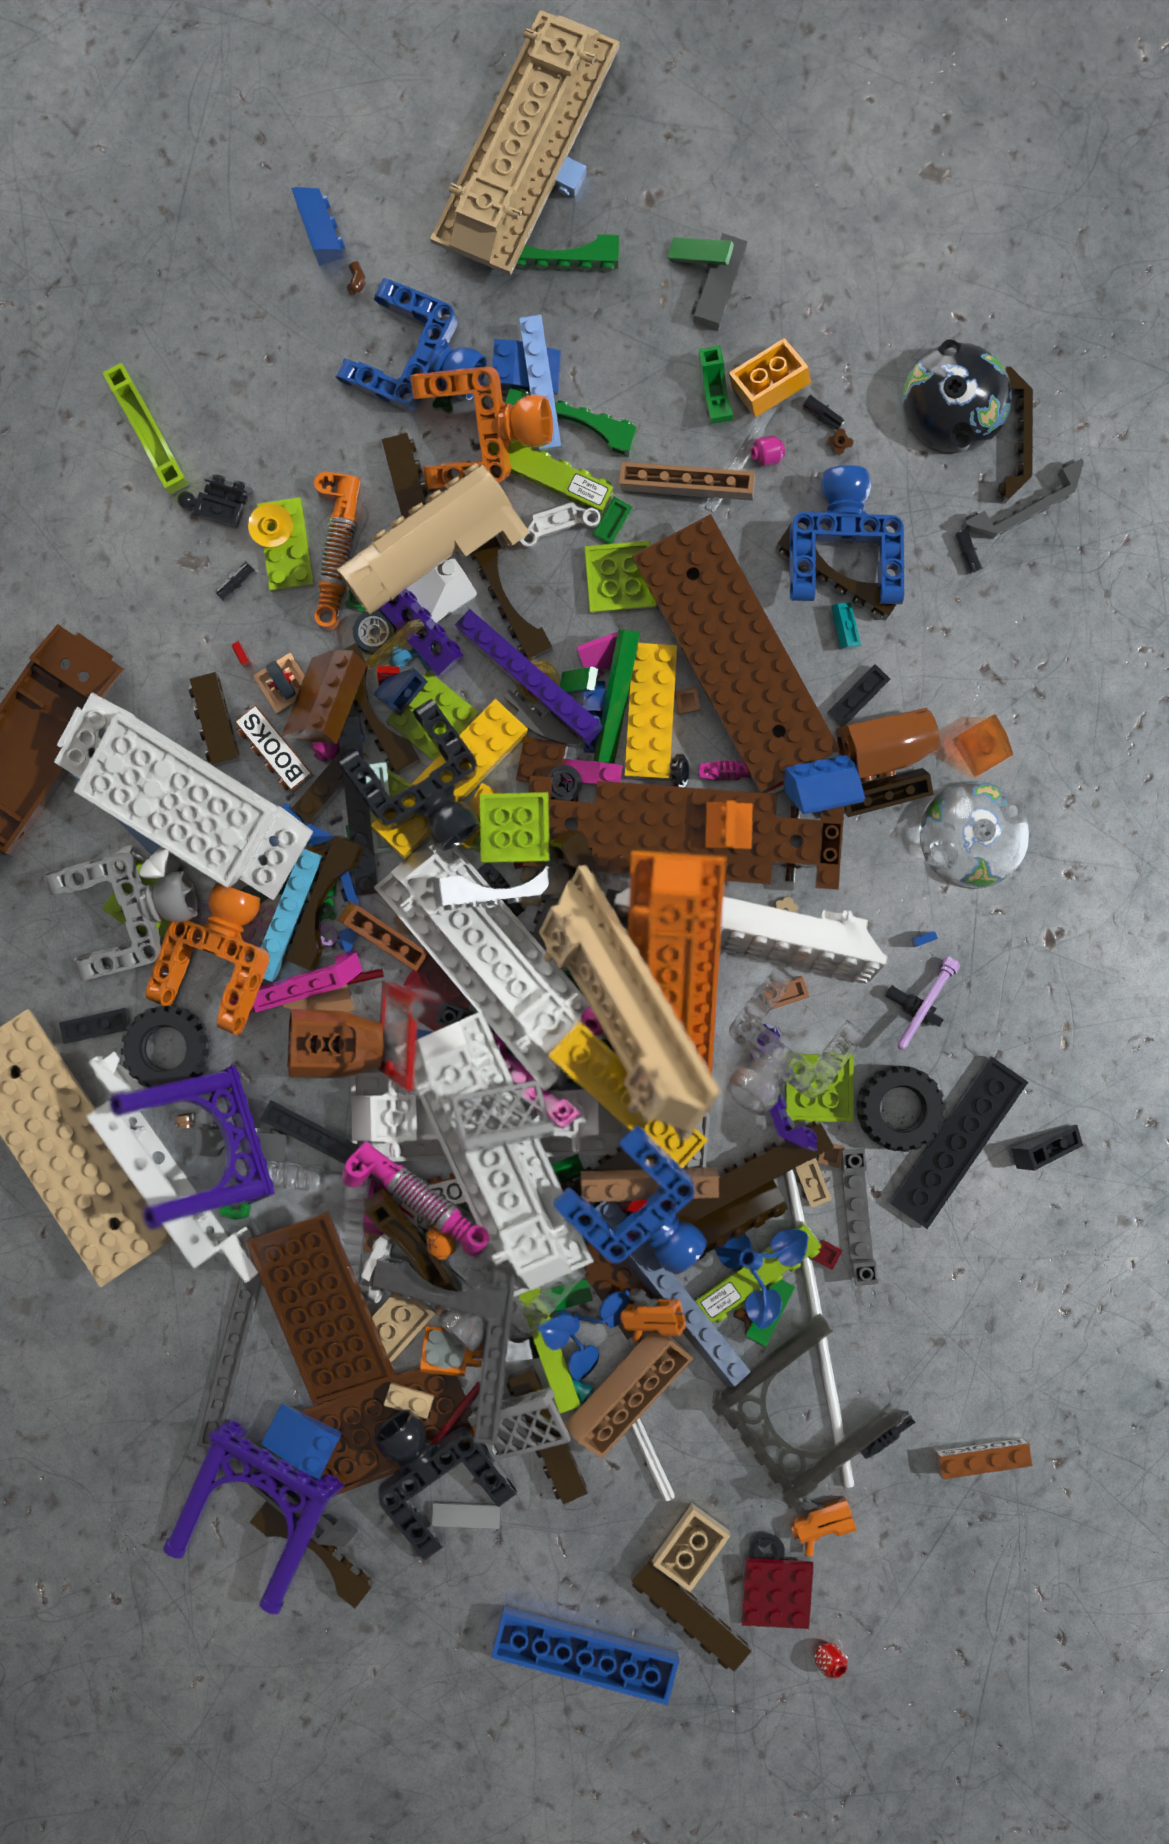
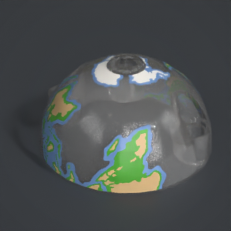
(953, 825)

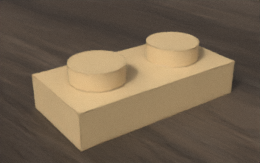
(813, 1183)
(403, 1398)

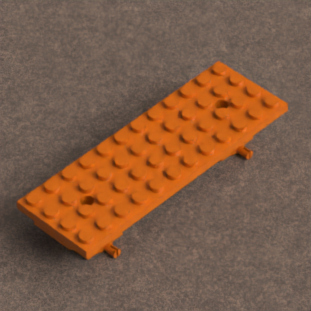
(678, 935)

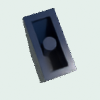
(400, 690)

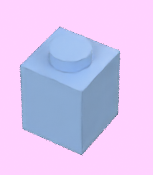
(570, 177)

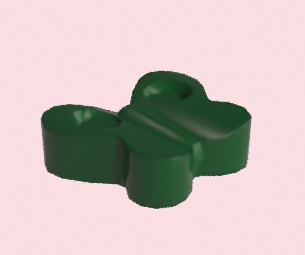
(443, 403)

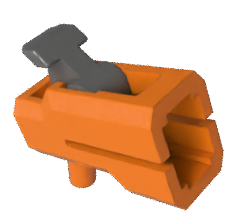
(652, 1316)
(821, 1521)

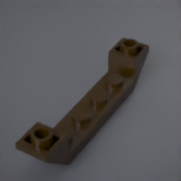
(1024, 446)

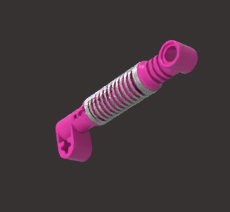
(416, 1194)

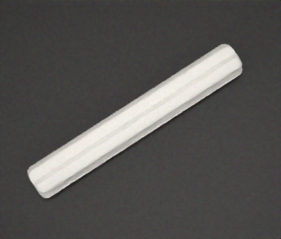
(652, 1461)

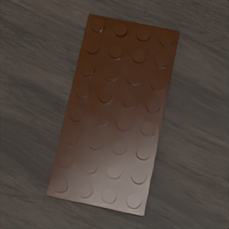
(320, 1308)
(363, 1412)

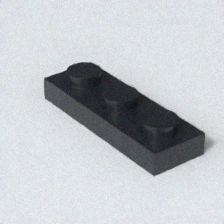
(859, 695)
(94, 1025)

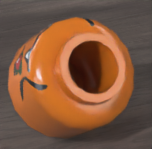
(439, 1243)

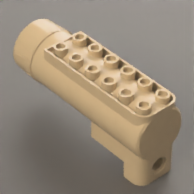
(451, 522)

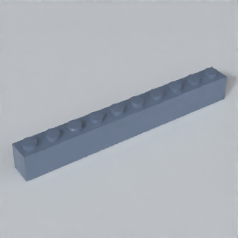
(664, 1285)

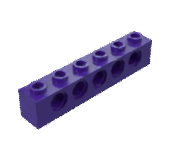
(435, 633)

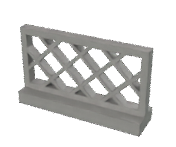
(510, 1134)
(527, 1405)

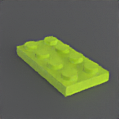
(290, 563)

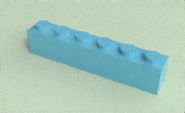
(290, 910)

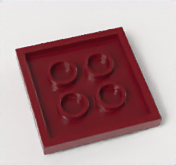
(434, 989)
(777, 1593)

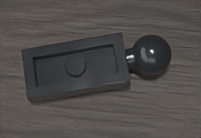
(211, 507)

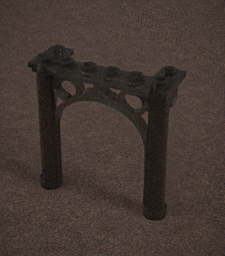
(831, 1458)

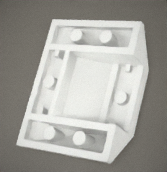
(443, 590)

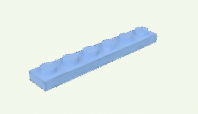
(538, 369)

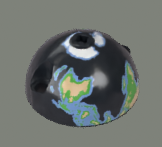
(978, 406)

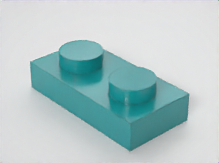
(846, 625)

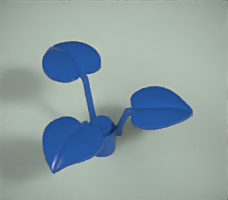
(789, 1247)
(564, 1325)

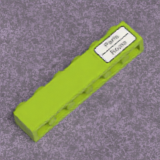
(558, 477)
(739, 1284)

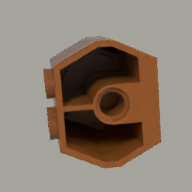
(889, 742)
(332, 1044)

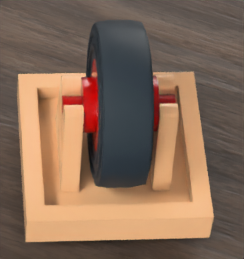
(280, 682)

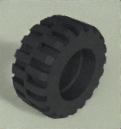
(139, 1033)
(931, 1108)

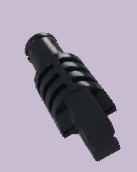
(497, 881)
(911, 1004)
(888, 1437)

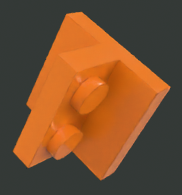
(729, 825)

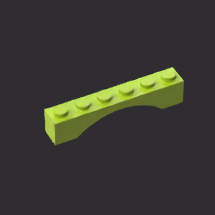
(145, 428)

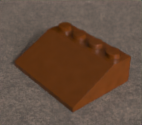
(325, 697)

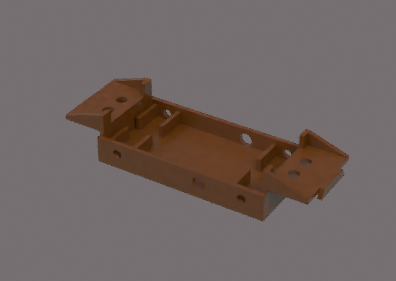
(34, 721)

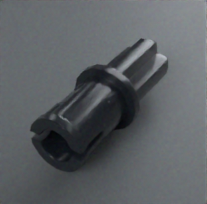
(823, 412)
(968, 551)

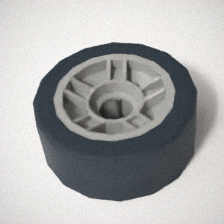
(374, 621)

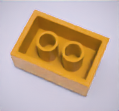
(770, 377)

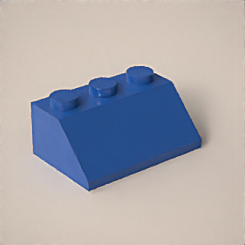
(319, 224)
(824, 784)

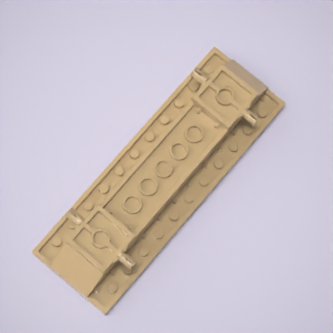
(525, 141)
(662, 1063)
(66, 1157)

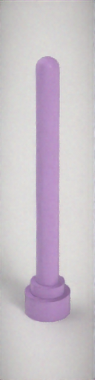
(948, 967)

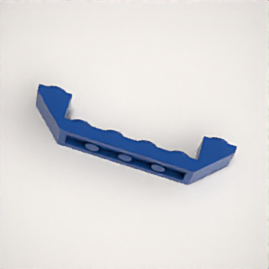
(347, 938)

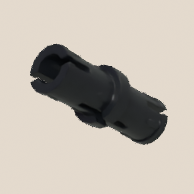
(234, 580)

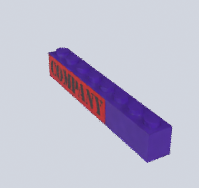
(528, 676)

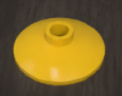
(263, 517)

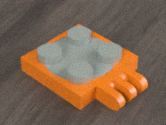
(446, 1355)

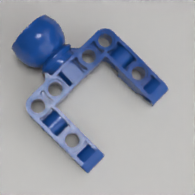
(429, 355)
(845, 491)
(675, 1242)

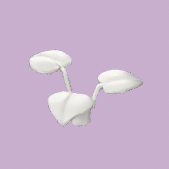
(154, 867)

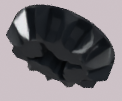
(679, 771)
(573, 786)
(763, 1541)

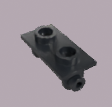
(236, 490)

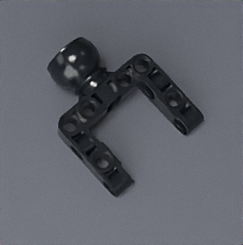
(448, 820)
(404, 1441)

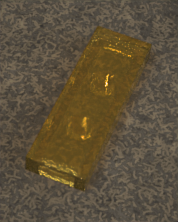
(395, 642)

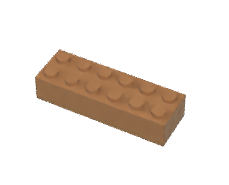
(628, 1392)

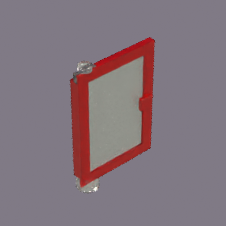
(399, 1024)

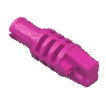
(723, 770)

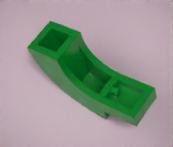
(714, 384)

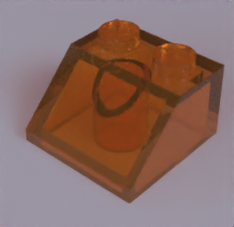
(984, 745)

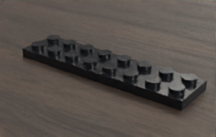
(958, 1142)

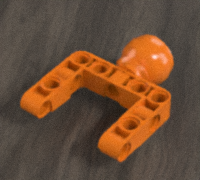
(527, 421)
(220, 937)

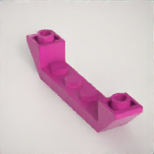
(308, 984)
(558, 1112)

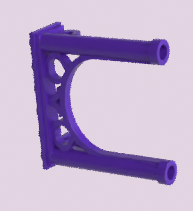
(224, 1084)
(314, 1495)

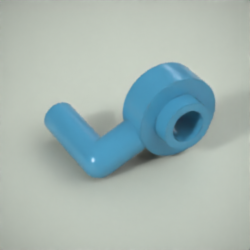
(402, 657)

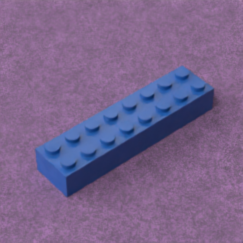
(585, 1655)

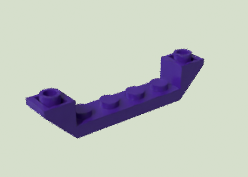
(783, 1123)

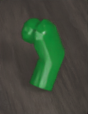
(234, 1213)

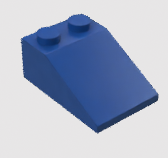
(511, 365)
(301, 1440)

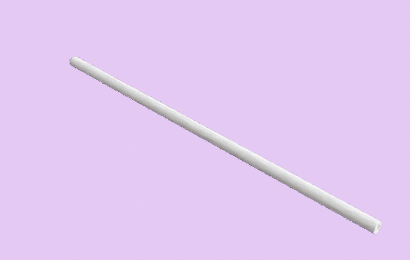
(815, 1308)

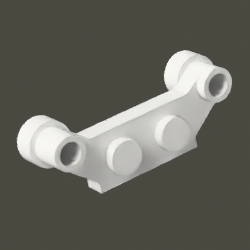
(559, 520)
(381, 1248)

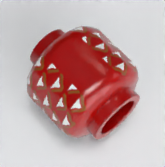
(831, 1660)

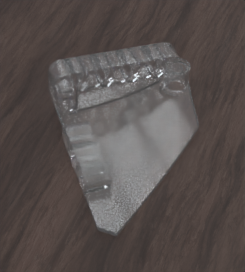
(309, 1191)

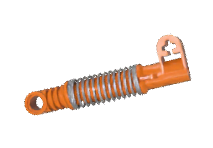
(339, 539)

